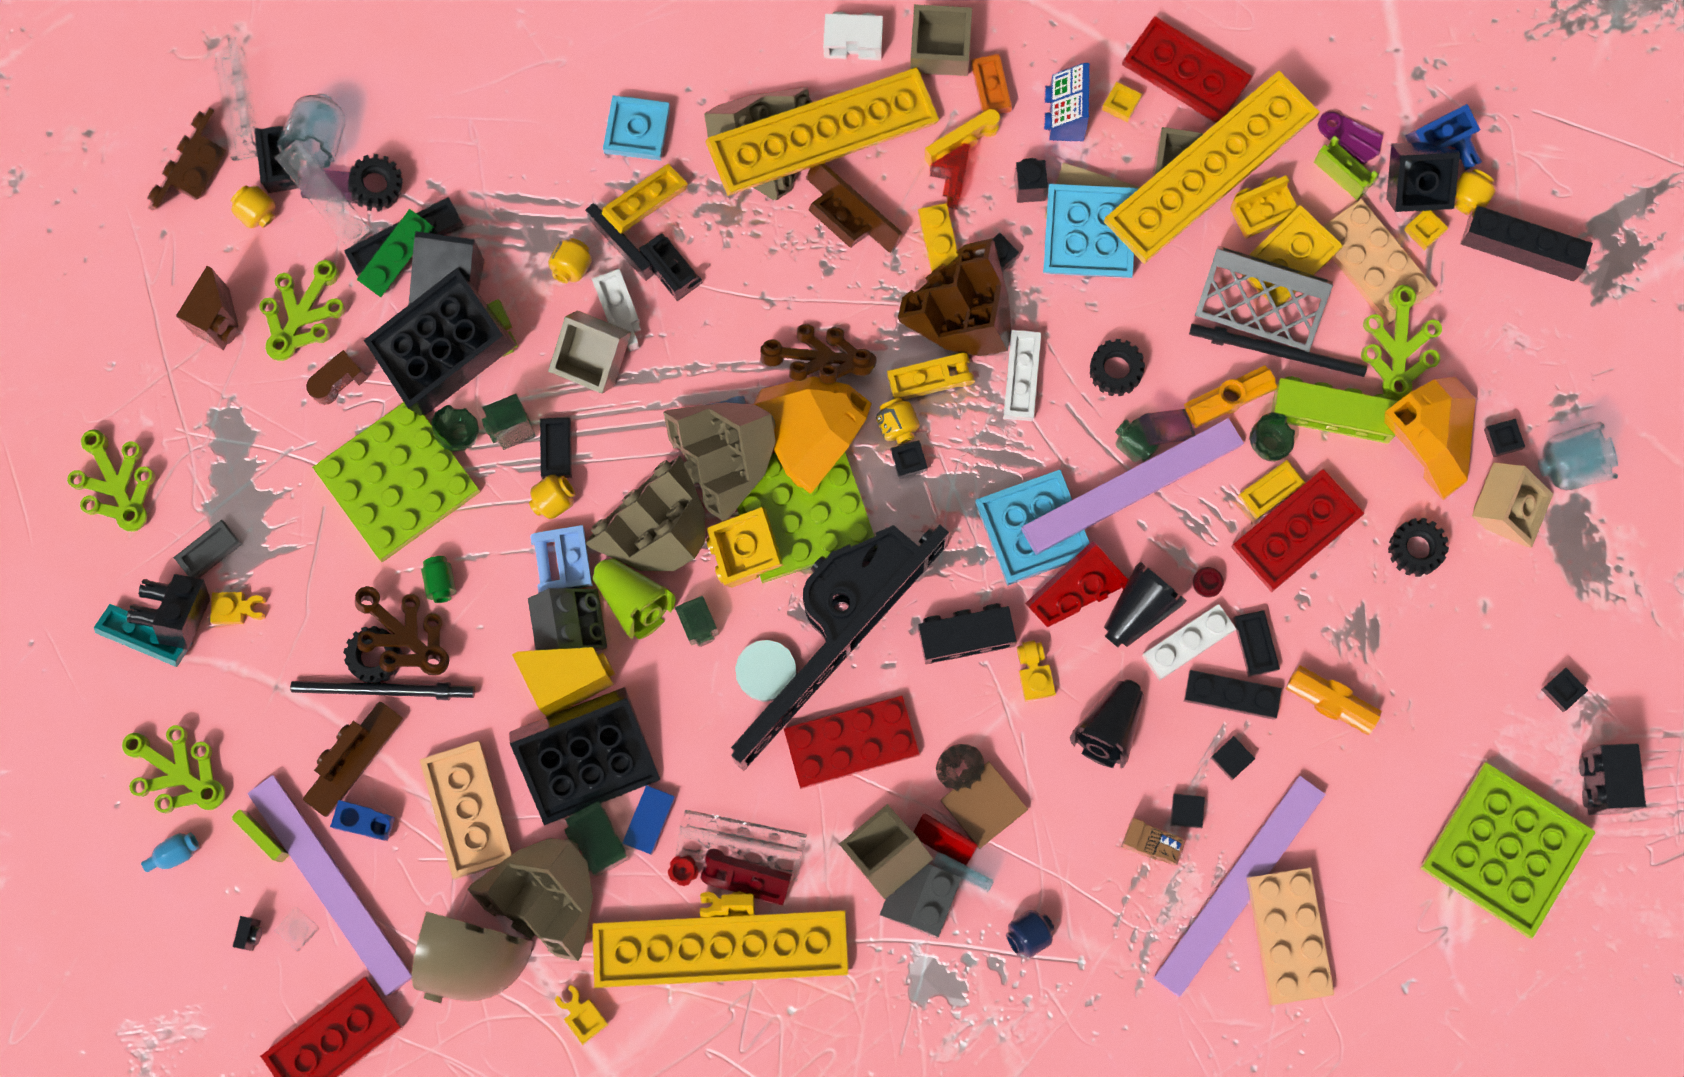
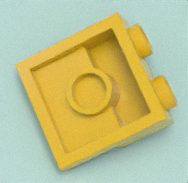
(743, 547)

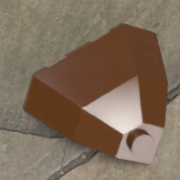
(963, 303)

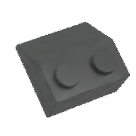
(923, 900)

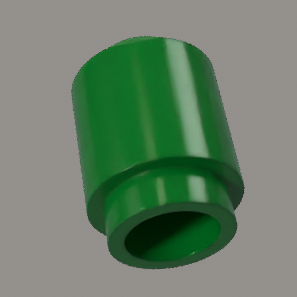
(438, 579)

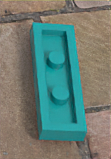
(141, 638)

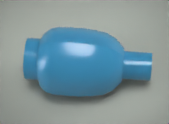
(171, 852)

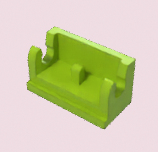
(1345, 169)

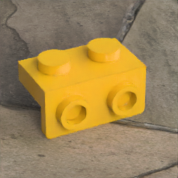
(1263, 206)

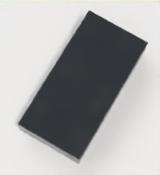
(555, 447)
(1256, 643)

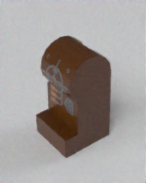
(334, 377)

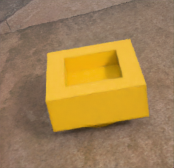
(1122, 102)
(1426, 229)

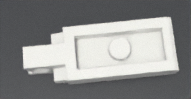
(618, 304)

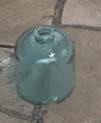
(317, 124)
(1579, 458)

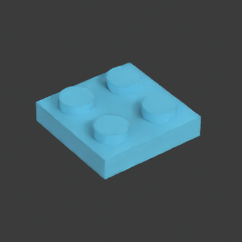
(636, 128)

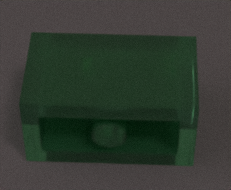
(507, 422)
(596, 839)

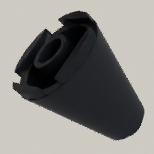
(1141, 607)
(1111, 725)

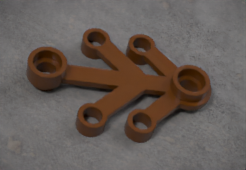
(853, 360)
(402, 635)

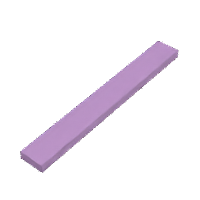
(1132, 486)
(330, 885)
(1233, 892)

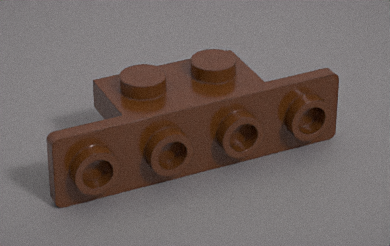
(192, 166)
(848, 212)
(350, 757)

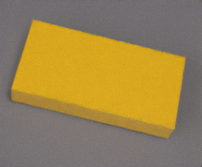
(1271, 489)

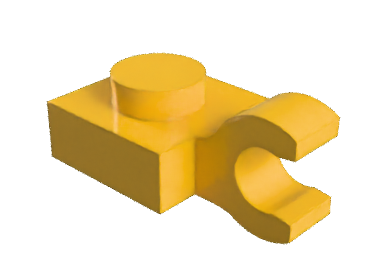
(730, 905)

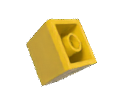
(563, 676)

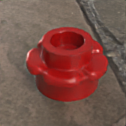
(675, 874)

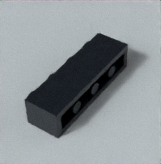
(1526, 243)

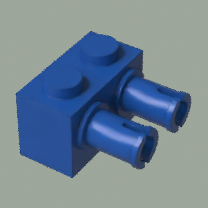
(1451, 130)

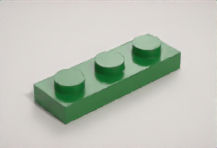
(393, 254)

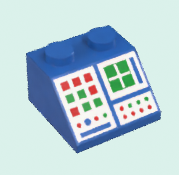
(1068, 104)

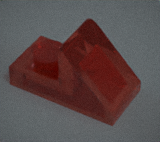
(952, 169)

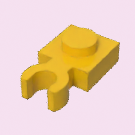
(231, 607)
(584, 1018)

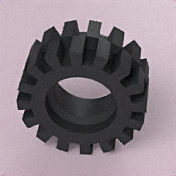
(375, 199)
(1421, 529)

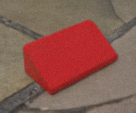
(944, 839)

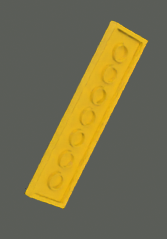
(821, 131)
(1211, 167)
(720, 949)

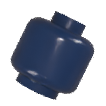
(1030, 933)

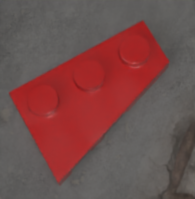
(1081, 582)

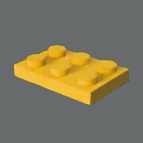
(1297, 244)

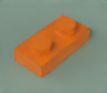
(991, 84)

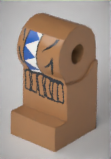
(1153, 842)

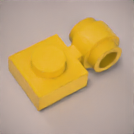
(1035, 680)

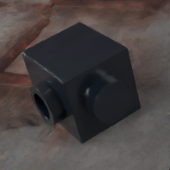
(1030, 180)

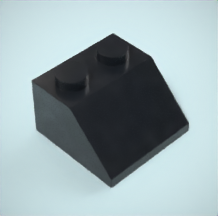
(1422, 177)

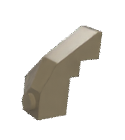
(724, 450)
(543, 893)

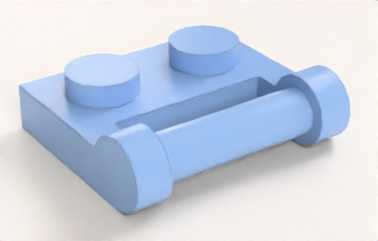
(571, 558)

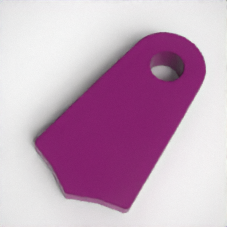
(1354, 137)

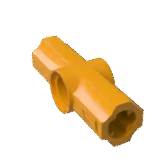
(1246, 388)
(1333, 700)

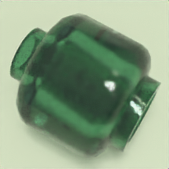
(1133, 442)

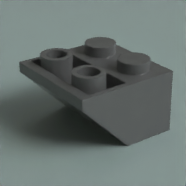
(567, 619)

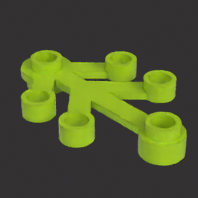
(300, 313)
(1399, 347)
(115, 484)
(177, 773)

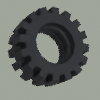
(1120, 350)
(354, 661)

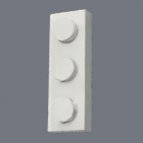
(1022, 375)
(1189, 642)

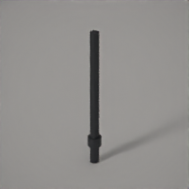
(1220, 337)
(441, 690)

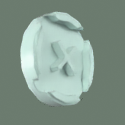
(764, 669)

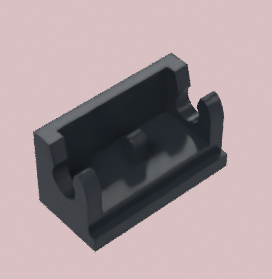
(271, 173)
(670, 267)

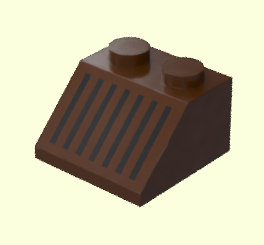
(210, 310)

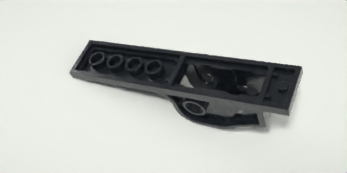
(869, 596)

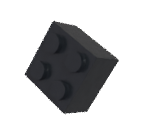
(1612, 779)

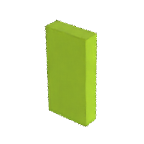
(260, 836)

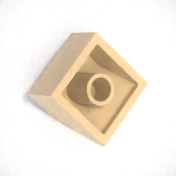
(1512, 503)

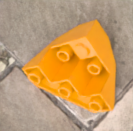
(812, 425)
(1437, 430)

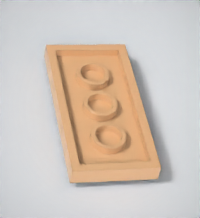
(1375, 260)
(466, 809)
(1290, 936)

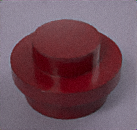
(1208, 582)

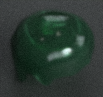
(455, 428)
(1272, 437)

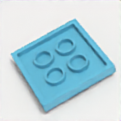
(1078, 237)
(1016, 506)

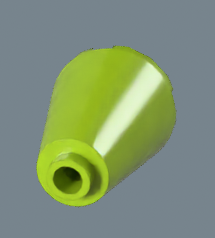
(633, 597)

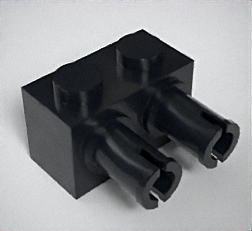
(180, 612)

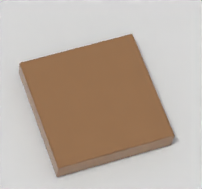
(985, 807)

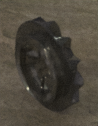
(952, 759)

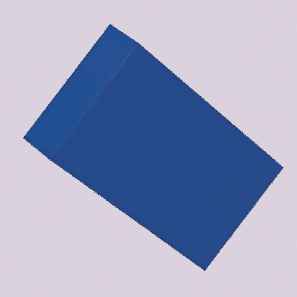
(648, 820)

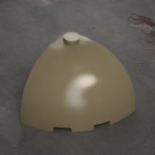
(465, 960)

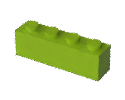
(1332, 409)

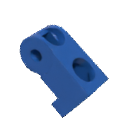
(362, 821)

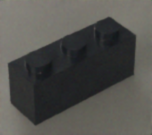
(966, 634)

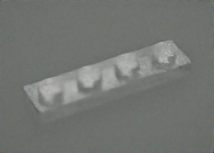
(323, 194)

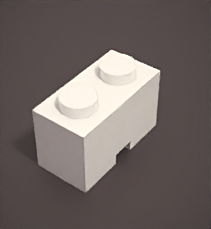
(853, 35)

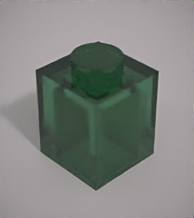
(697, 622)

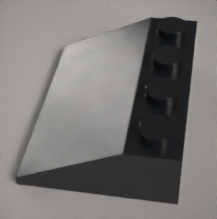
(439, 343)
(583, 755)

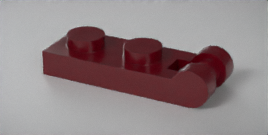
(745, 877)

